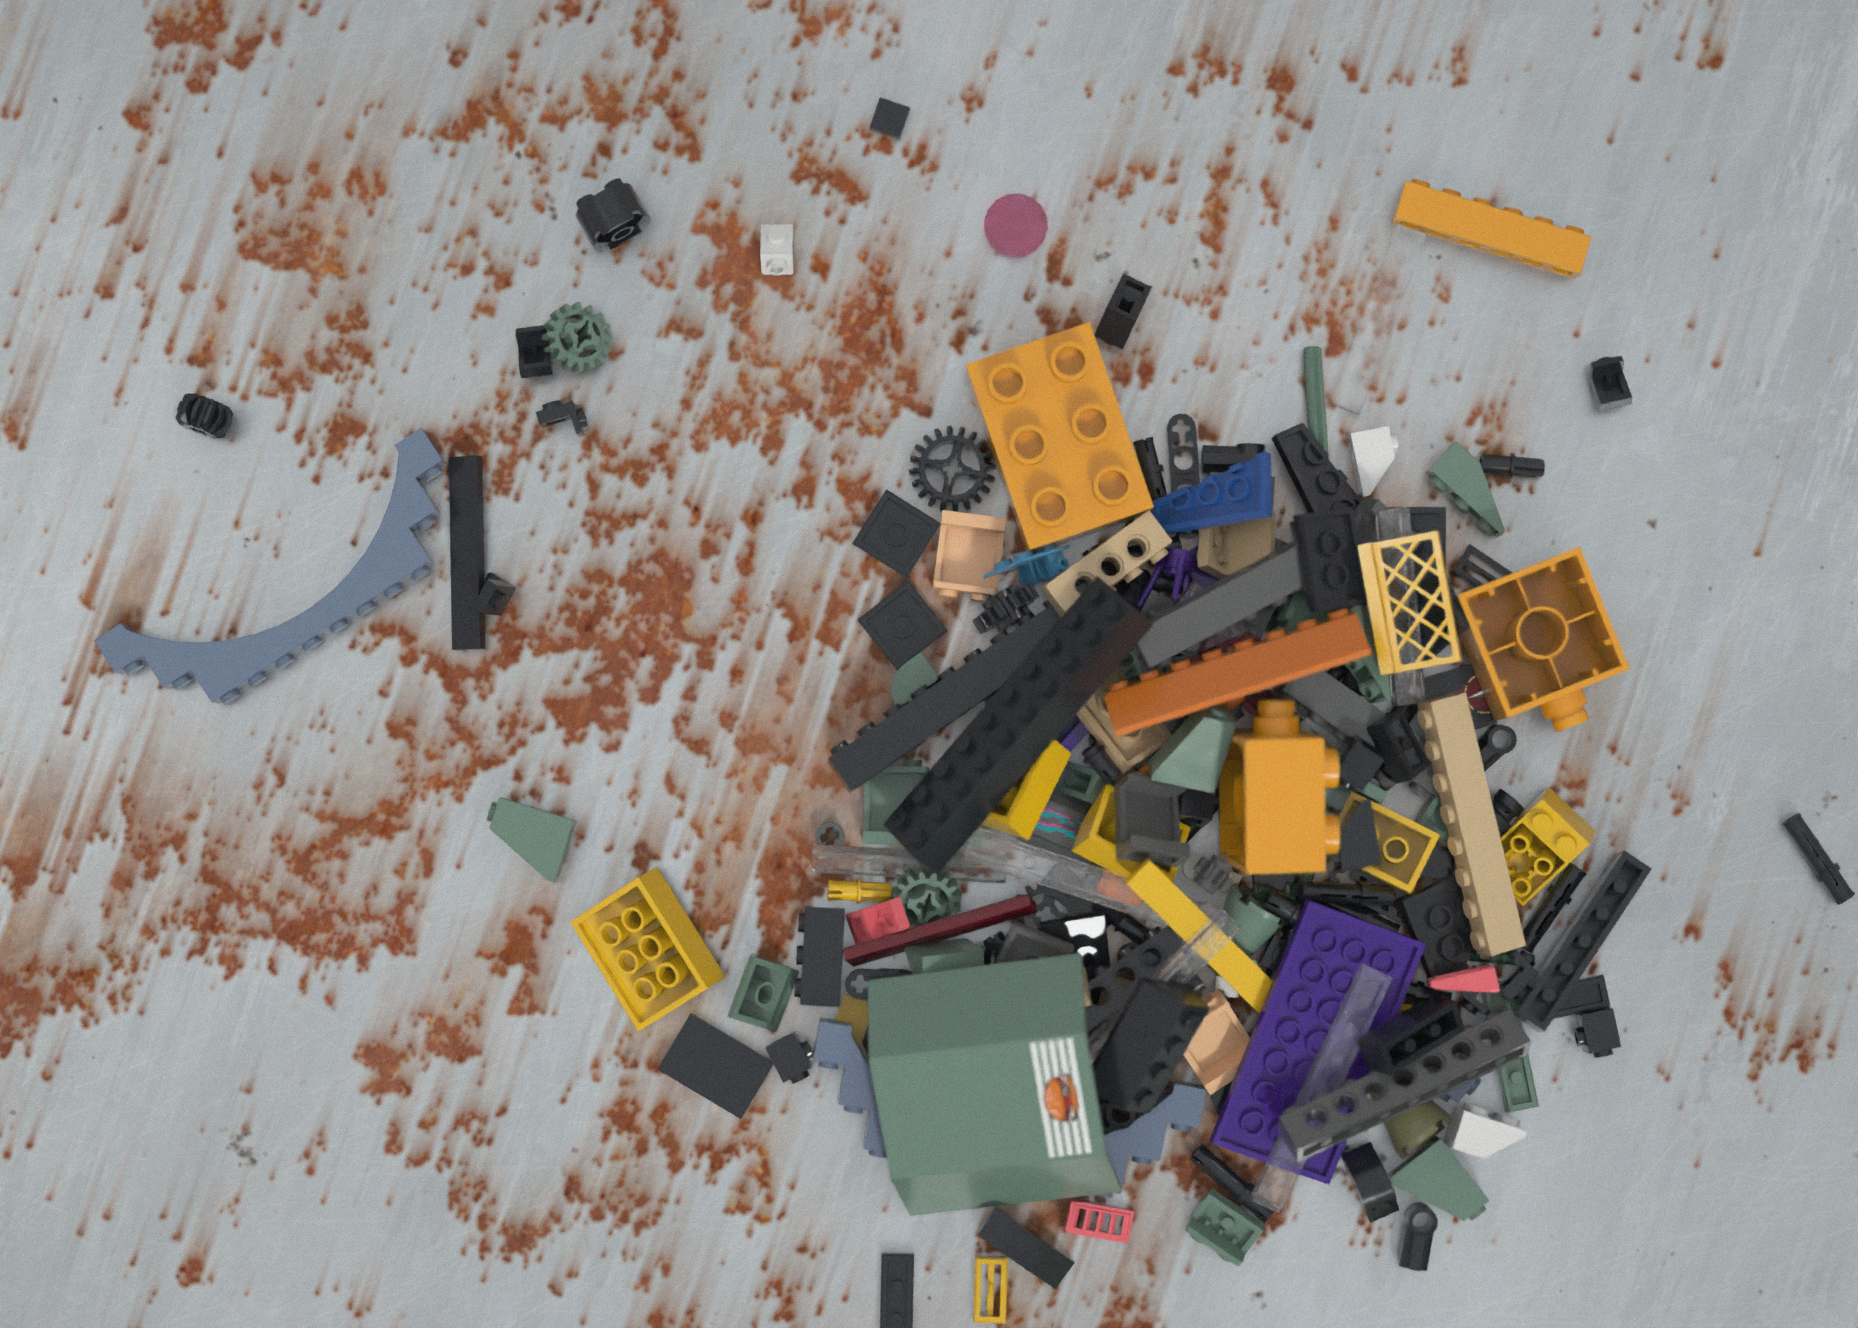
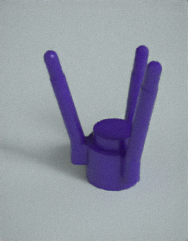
(1177, 566)

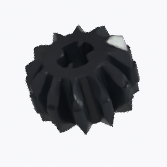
(204, 415)

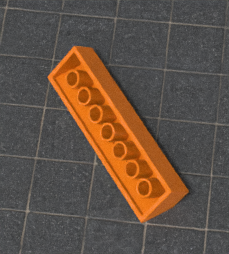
(1236, 672)

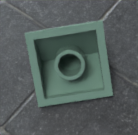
(944, 955)
(763, 993)

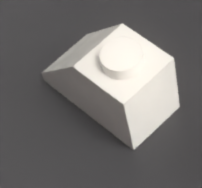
(1371, 456)

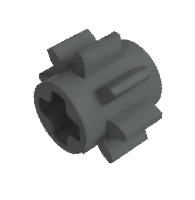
(1213, 874)

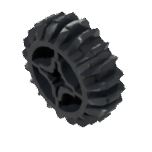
(966, 474)

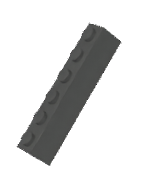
(1221, 605)
(1346, 713)

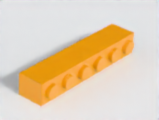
(1491, 229)

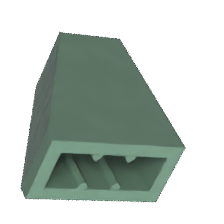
(1195, 750)
(533, 834)
(1440, 1180)

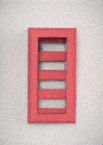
(1474, 980)
(1072, 1217)

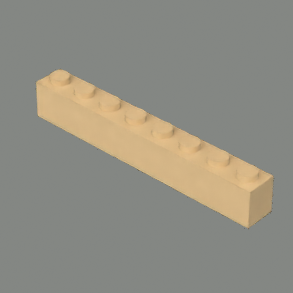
(1470, 824)

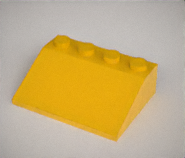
(647, 949)

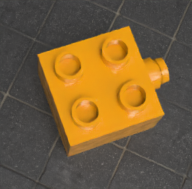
(1541, 640)
(1276, 795)

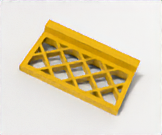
(1381, 609)

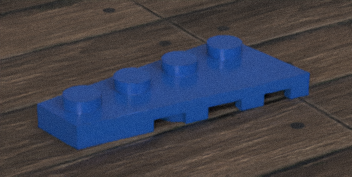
(1219, 500)

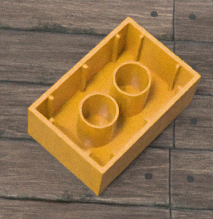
(1058, 438)

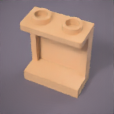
(966, 552)
(1217, 1044)

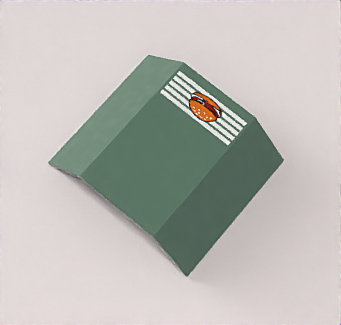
(987, 1085)

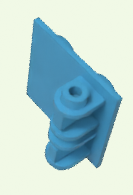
(1035, 567)

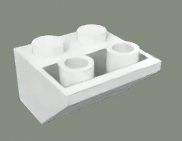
(1478, 1133)

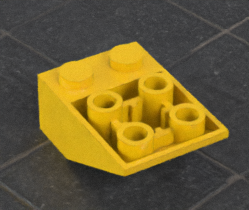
(1543, 843)

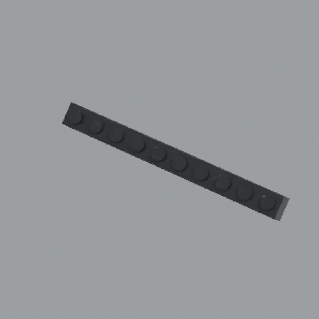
(942, 703)

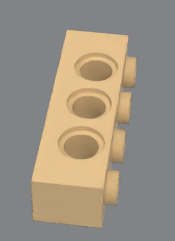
(1143, 531)

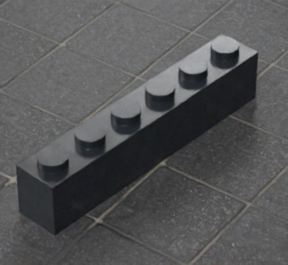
(1581, 941)

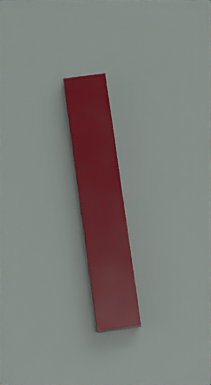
(940, 930)

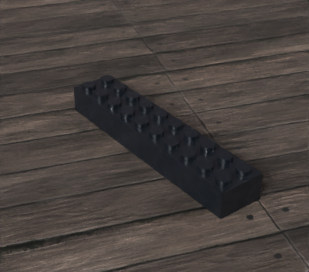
(1017, 725)

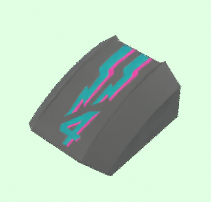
(1059, 825)

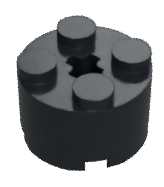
(611, 215)

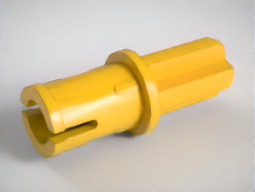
(859, 891)

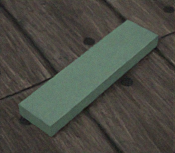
(1516, 1077)

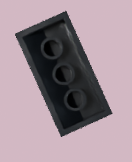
(1147, 1043)

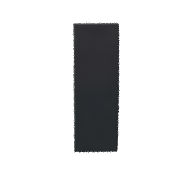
(1025, 1247)

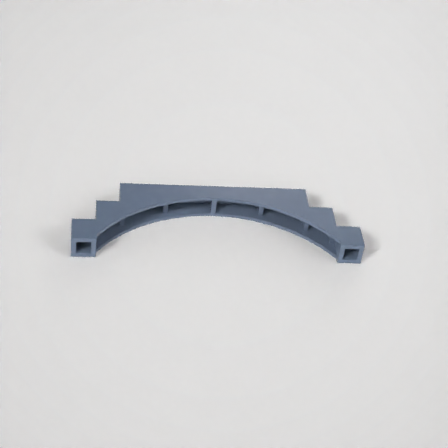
(388, 563)
(1143, 1140)

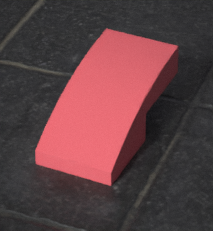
(877, 920)

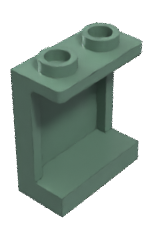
(884, 795)

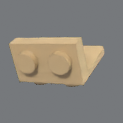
(1235, 546)

